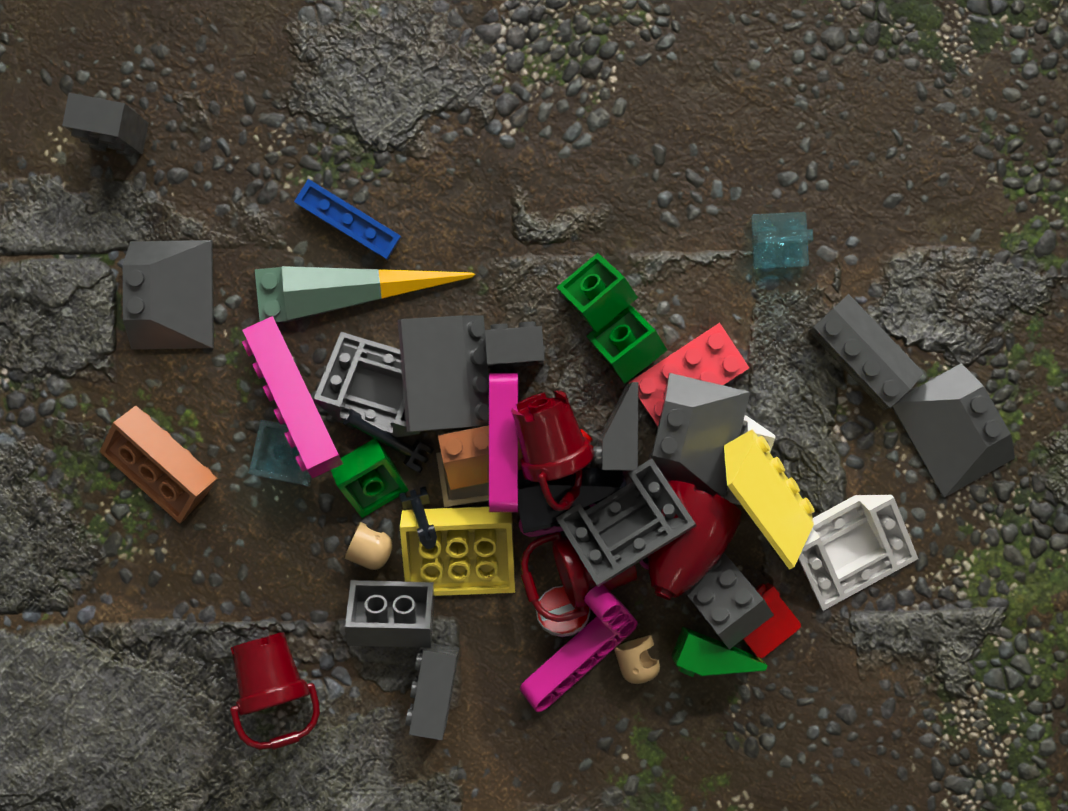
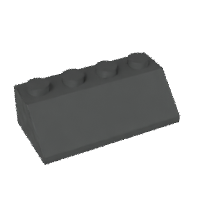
(866, 352)

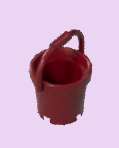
(551, 444)
(573, 574)
(267, 679)

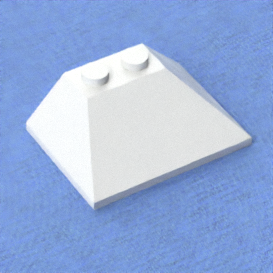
(855, 547)

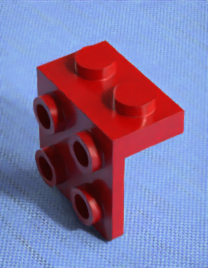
(775, 629)

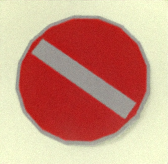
(557, 603)

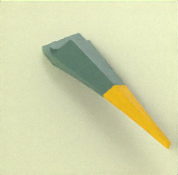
(309, 291)

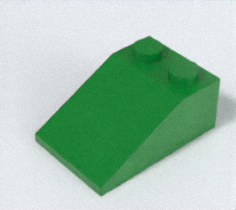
(709, 656)

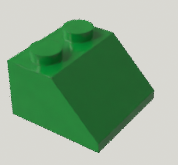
(597, 292)
(627, 344)
(368, 478)

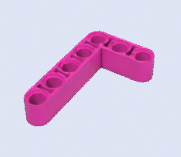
(503, 442)
(582, 651)

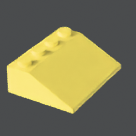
(768, 495)
(469, 555)

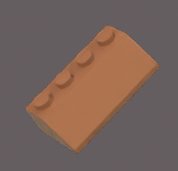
(467, 456)
(157, 463)

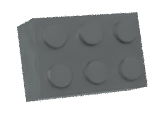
(105, 124)
(514, 346)
(729, 602)
(390, 614)
(432, 691)

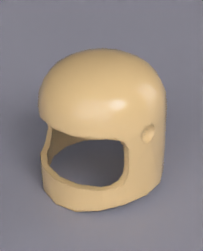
(369, 548)
(635, 661)

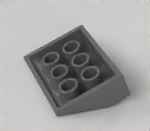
(444, 372)
(619, 439)

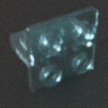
(780, 240)

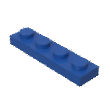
(347, 219)

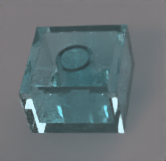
(274, 456)

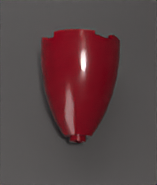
(693, 554)

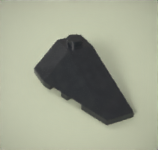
(536, 512)

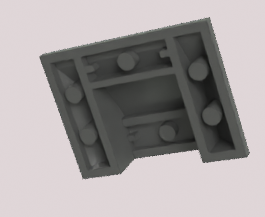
(169, 294)
(367, 380)
(955, 429)
(693, 431)
(626, 524)

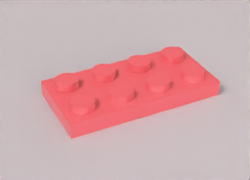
(706, 358)

